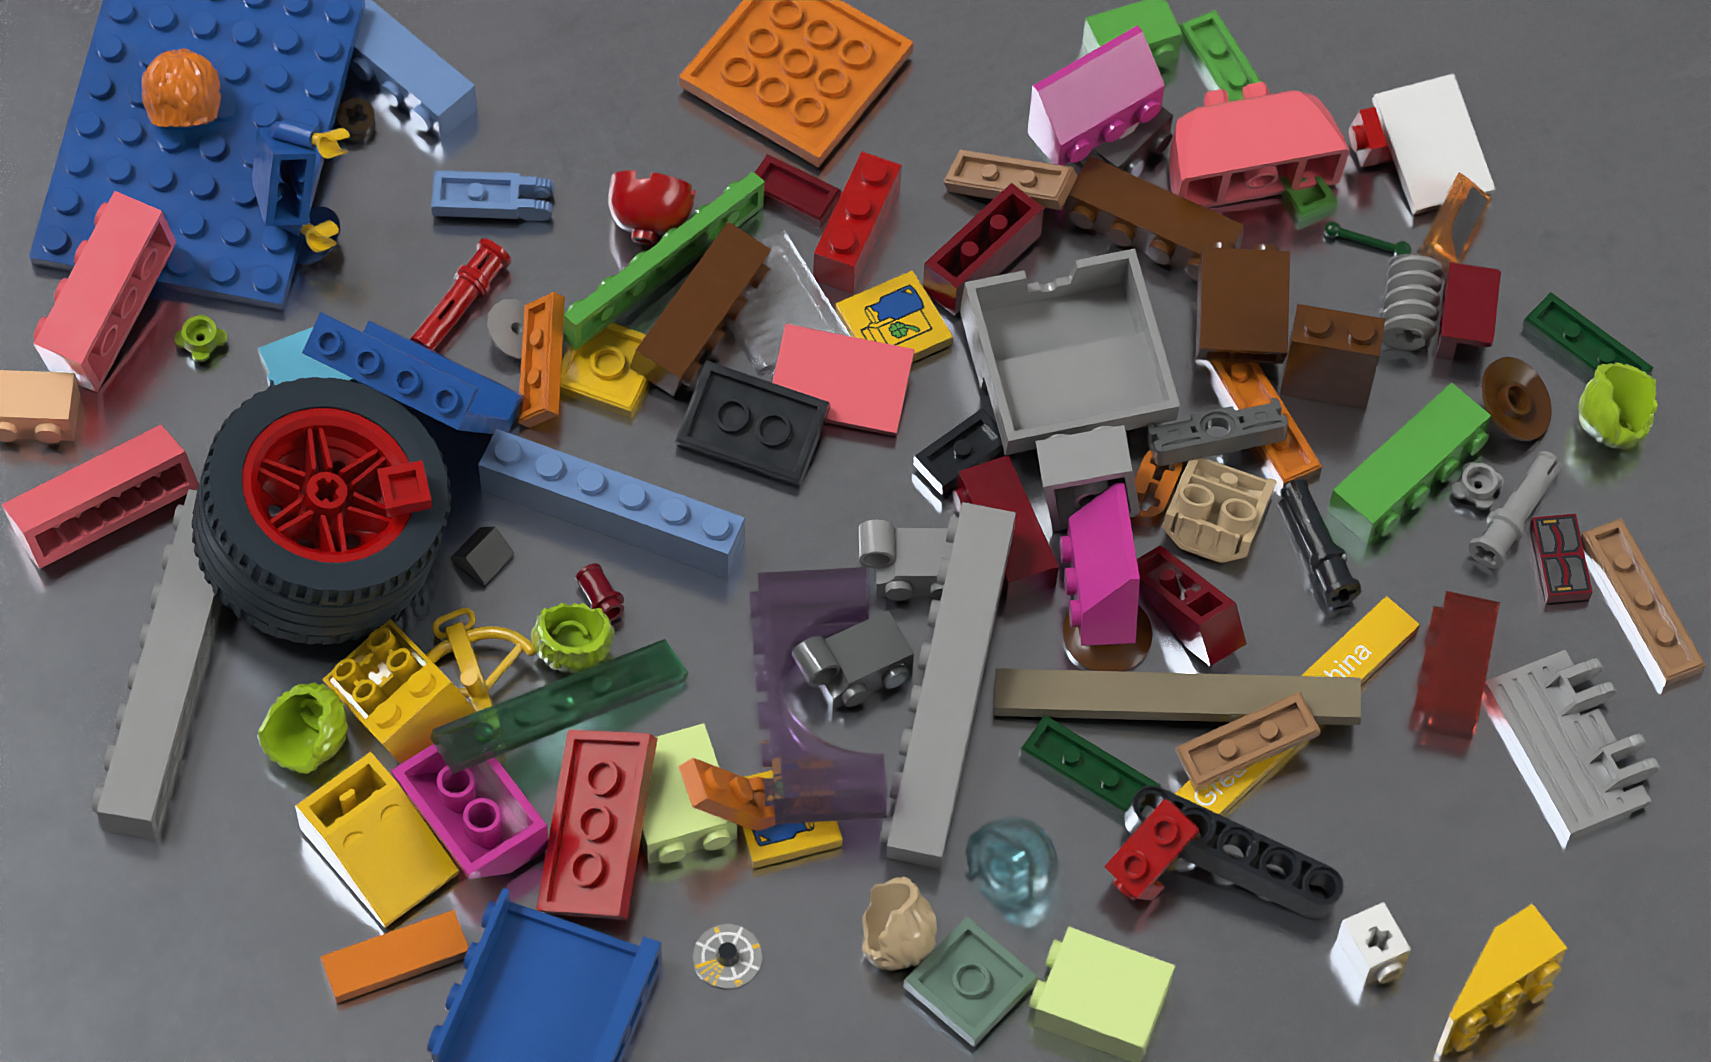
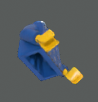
(285, 177)

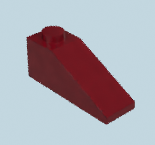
(1191, 606)

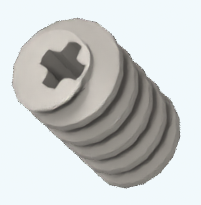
(1411, 301)

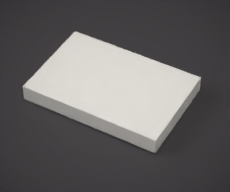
(1431, 140)

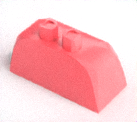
(1244, 146)

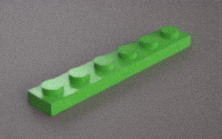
(660, 263)

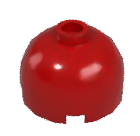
(650, 204)

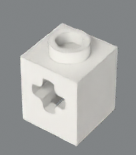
(1380, 930)

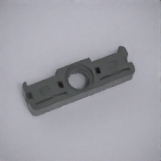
(1190, 441)

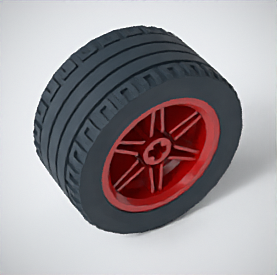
(316, 457)

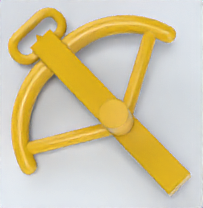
(460, 640)

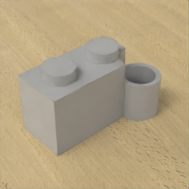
(903, 558)

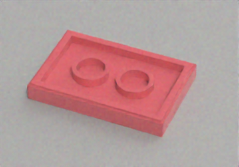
(856, 375)

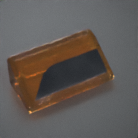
(1455, 221)

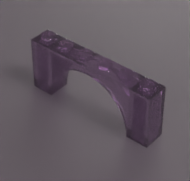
(807, 774)

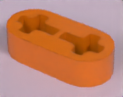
(1162, 490)

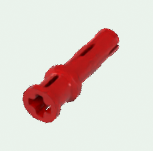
(470, 283)

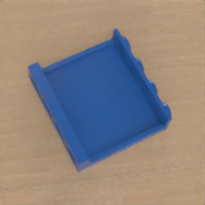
(414, 375)
(544, 991)

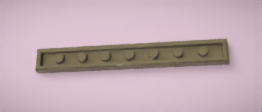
(1168, 695)

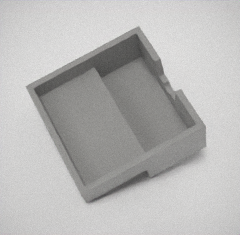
(1069, 351)

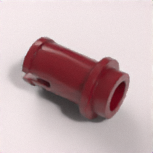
(600, 591)

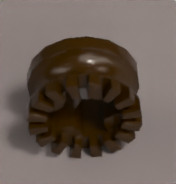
(350, 108)

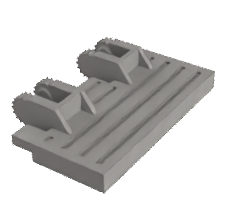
(1566, 751)

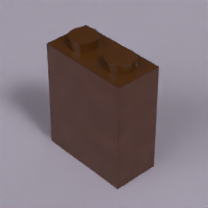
(1243, 304)
(1332, 356)

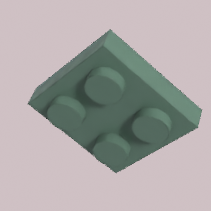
(970, 981)

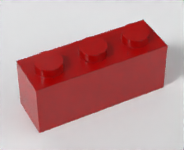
(857, 222)

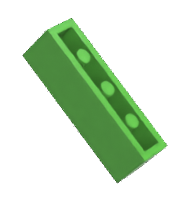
(1409, 464)

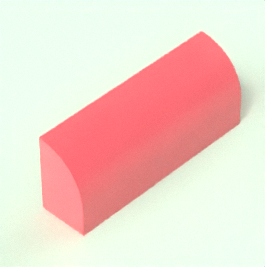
(100, 496)

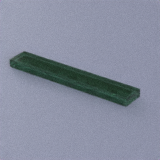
(558, 706)

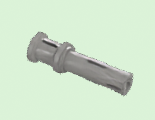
(1507, 523)

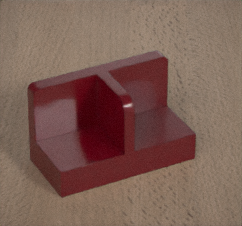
(1467, 308)

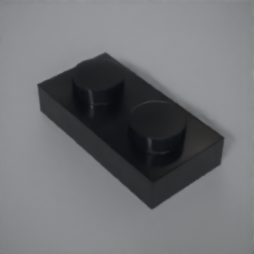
(963, 447)

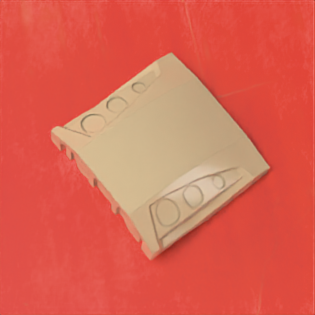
(1217, 510)

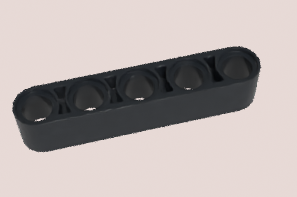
(1257, 854)

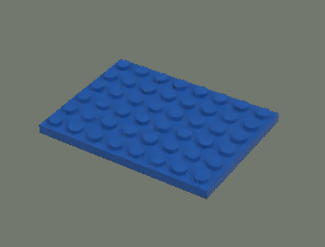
(272, 67)

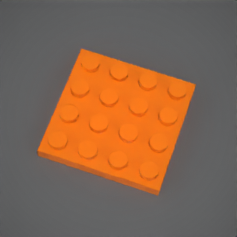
(797, 70)

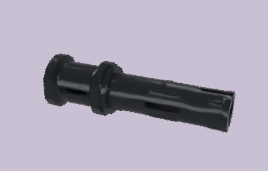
(1326, 558)

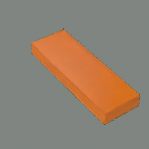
(541, 359)
(395, 956)

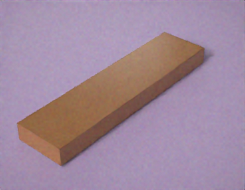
(1642, 602)

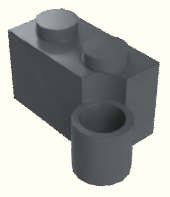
(856, 660)

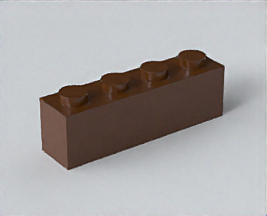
(1146, 216)
(701, 308)

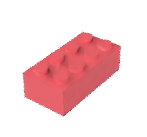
(104, 290)

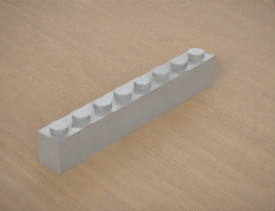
(950, 685)
(161, 692)

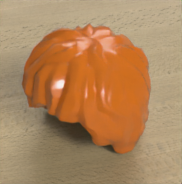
(181, 89)

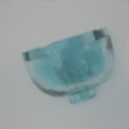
(1013, 861)

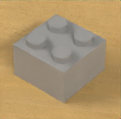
(1083, 467)

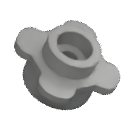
(1480, 474)

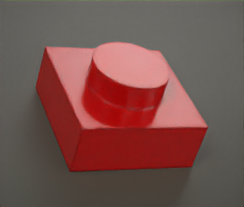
(404, 488)

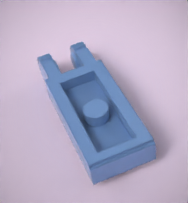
(490, 195)

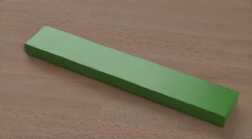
(1231, 71)

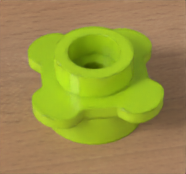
(197, 327)

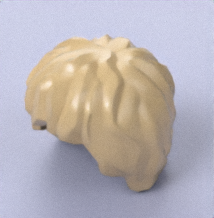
(898, 925)

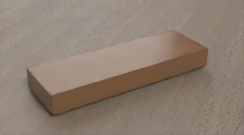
(990, 174)
(1247, 741)

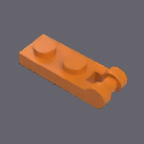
(727, 795)

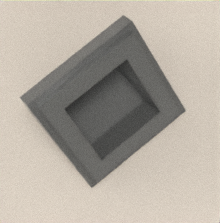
(483, 554)

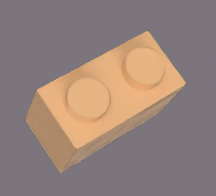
(38, 406)

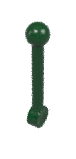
(1332, 230)

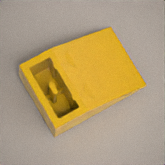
(397, 691)
(375, 839)
(1512, 968)

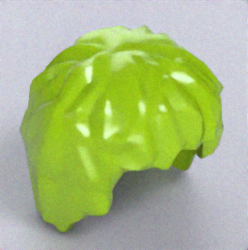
(1618, 405)
(572, 637)
(304, 727)

